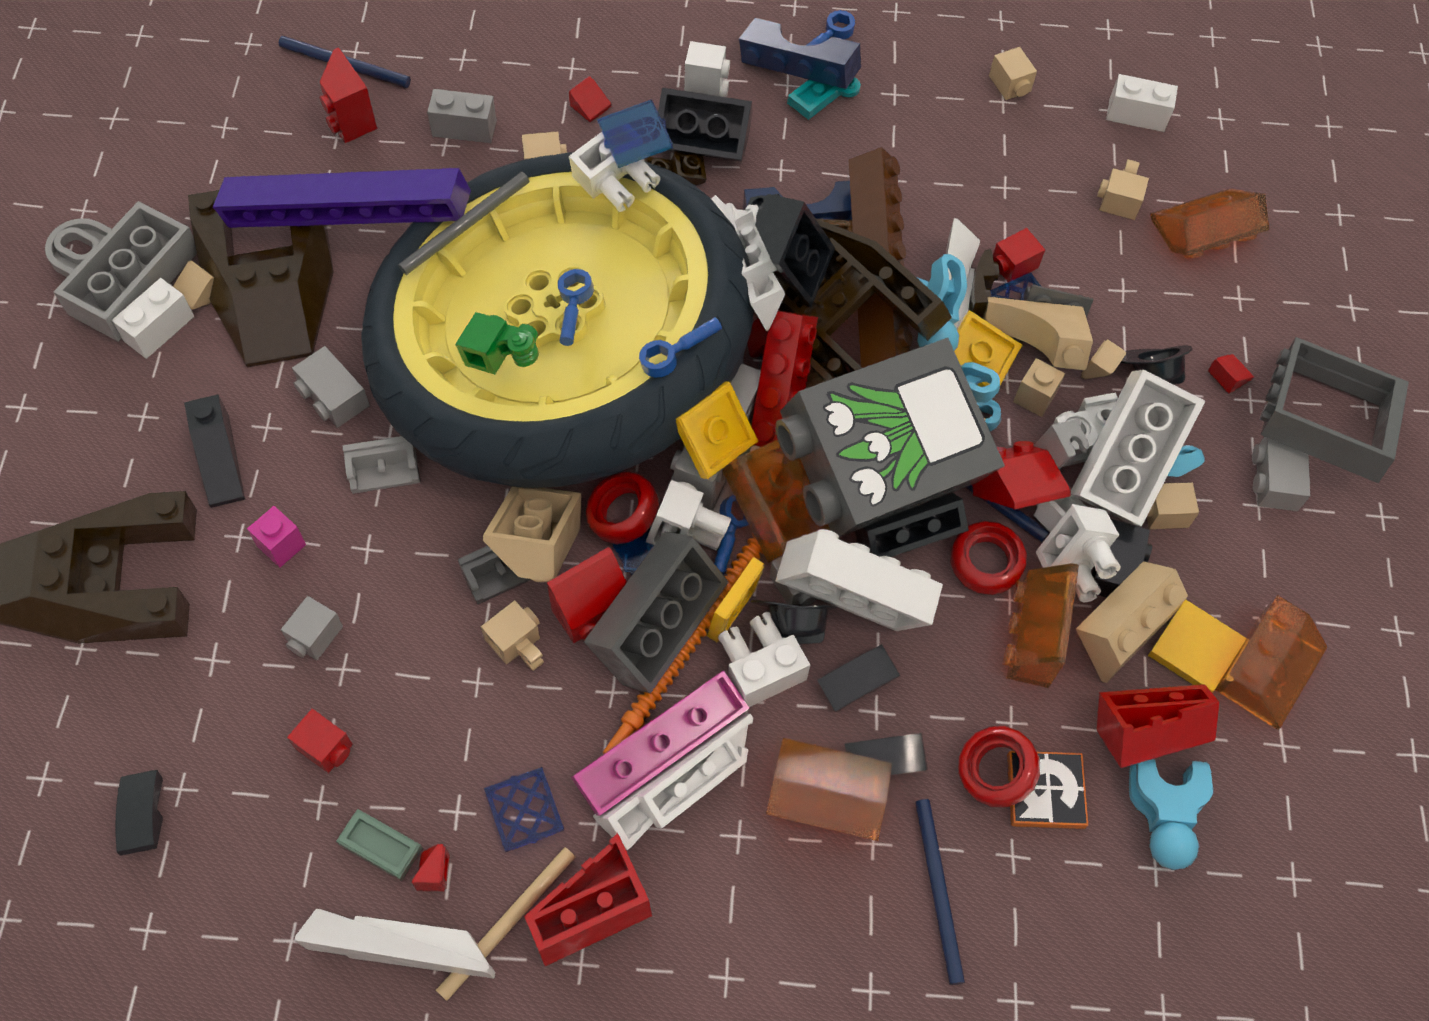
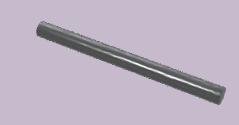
(463, 223)

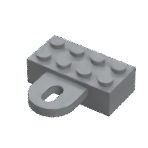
(119, 265)

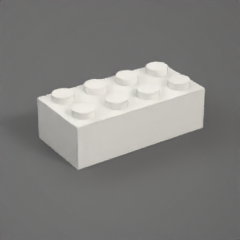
(1137, 447)
(859, 581)

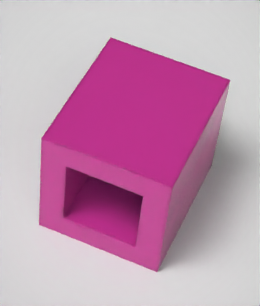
(276, 536)

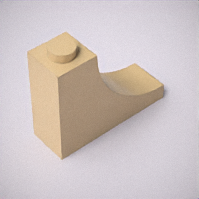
(1052, 328)

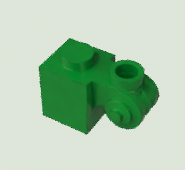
(490, 339)

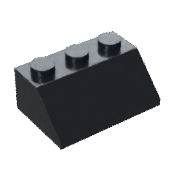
(706, 123)
(795, 244)

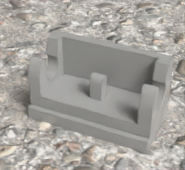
(1059, 439)
(380, 464)

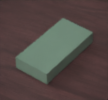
(379, 844)

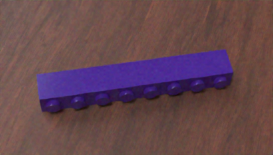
(343, 198)

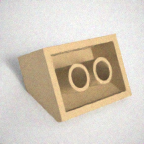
(535, 531)
(1130, 617)

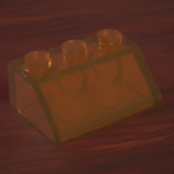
(1212, 221)
(771, 497)
(1041, 624)
(1274, 662)
(830, 789)

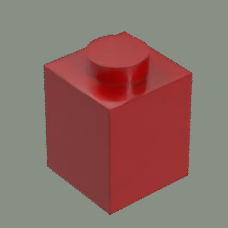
(1018, 255)
(320, 741)

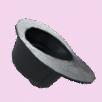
(1163, 363)
(803, 622)

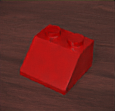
(346, 99)
(1025, 480)
(585, 593)

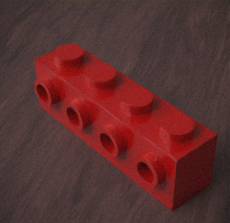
(782, 370)

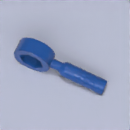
(834, 31)
(573, 298)
(685, 342)
(727, 542)

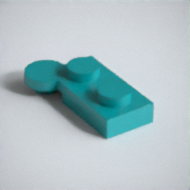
(815, 96)

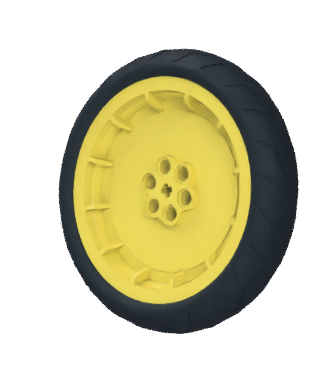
(581, 405)

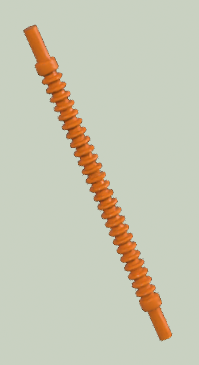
(634, 719)

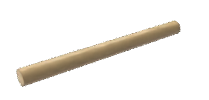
(512, 916)

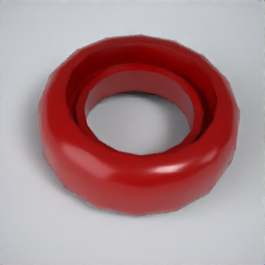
(607, 492)
(984, 582)
(1012, 792)

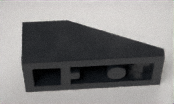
(215, 450)

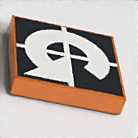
(1058, 795)

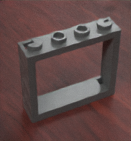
(1347, 376)

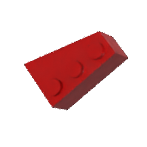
(1156, 721)
(590, 905)

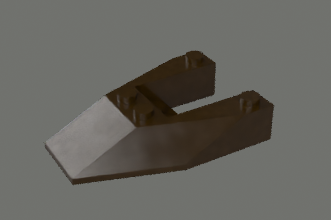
(853, 275)
(264, 297)
(70, 574)

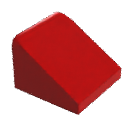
(588, 99)
(757, 339)
(1230, 372)

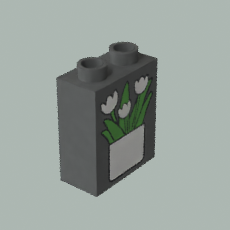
(887, 438)

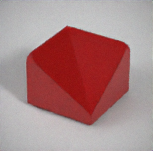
(432, 869)

